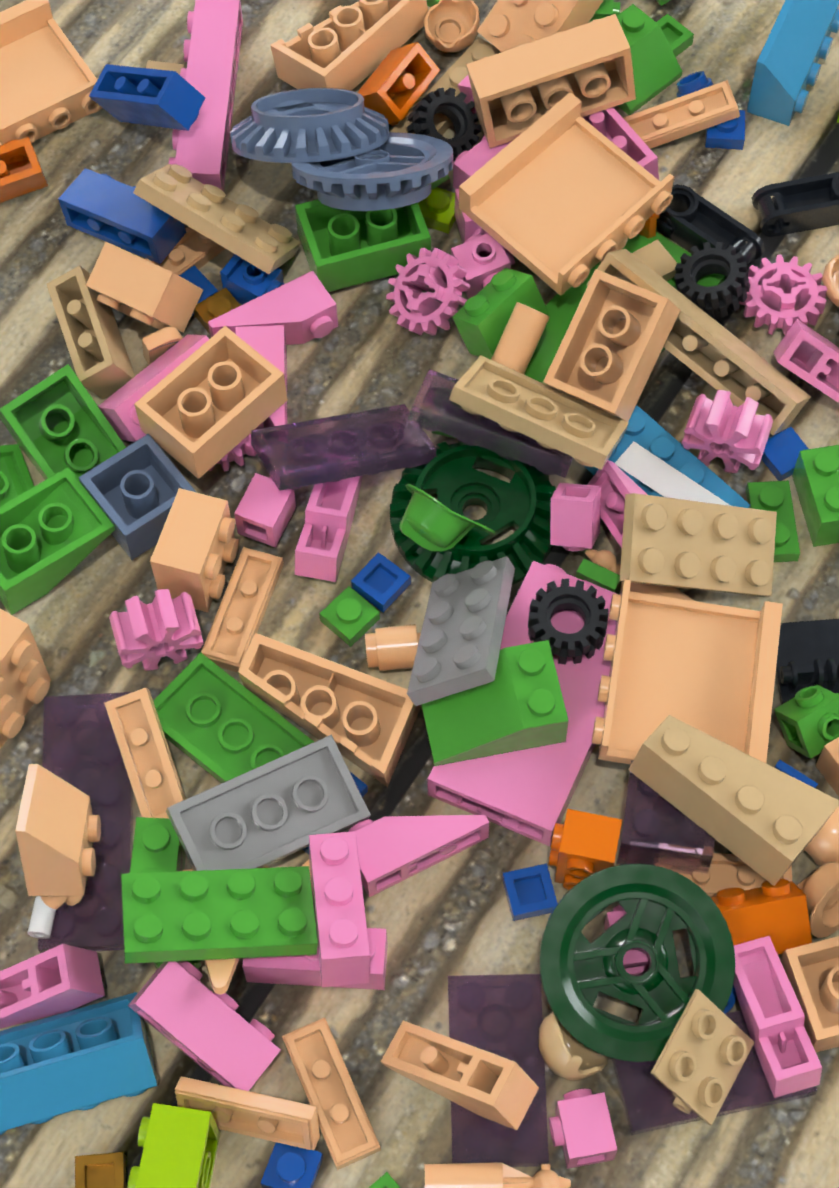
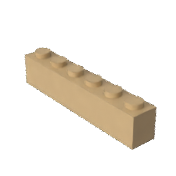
(714, 350)

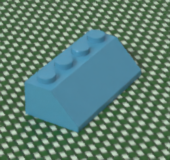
(792, 58)
(73, 1062)

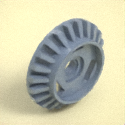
(309, 127)
(382, 178)

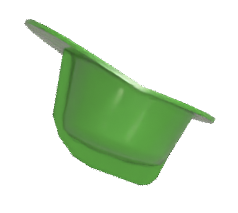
(434, 524)

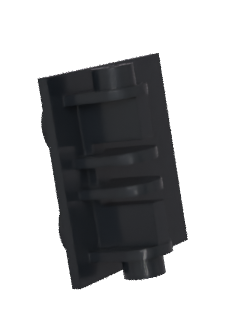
(808, 656)

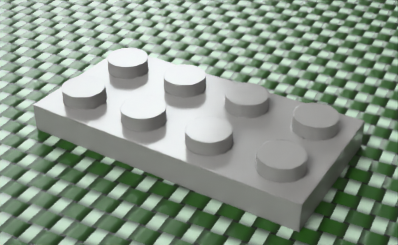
(462, 631)
(269, 810)

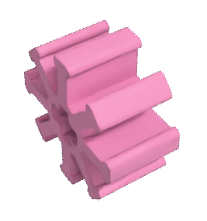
(727, 431)
(156, 630)

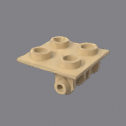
(702, 1058)

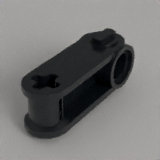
(798, 205)
(694, 221)

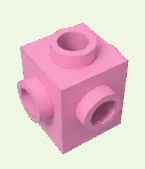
(482, 259)

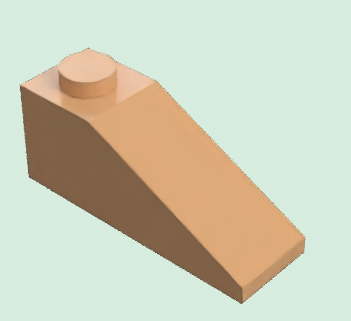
(462, 1074)

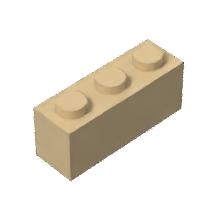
(90, 334)

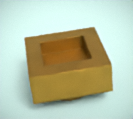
(214, 307)
(100, 1170)

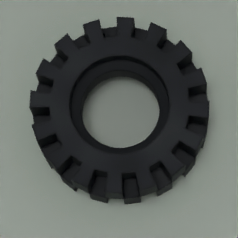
(455, 110)
(709, 262)
(574, 599)

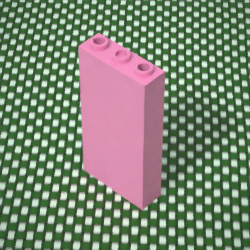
(535, 785)

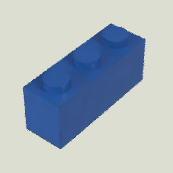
(147, 97)
(118, 216)

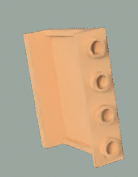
(40, 75)
(562, 196)
(691, 663)

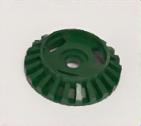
(519, 504)
(654, 906)

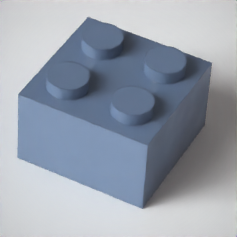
(136, 493)

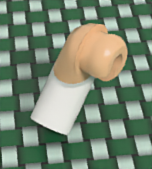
(44, 914)

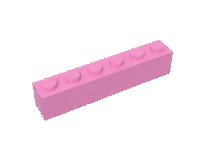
(211, 70)

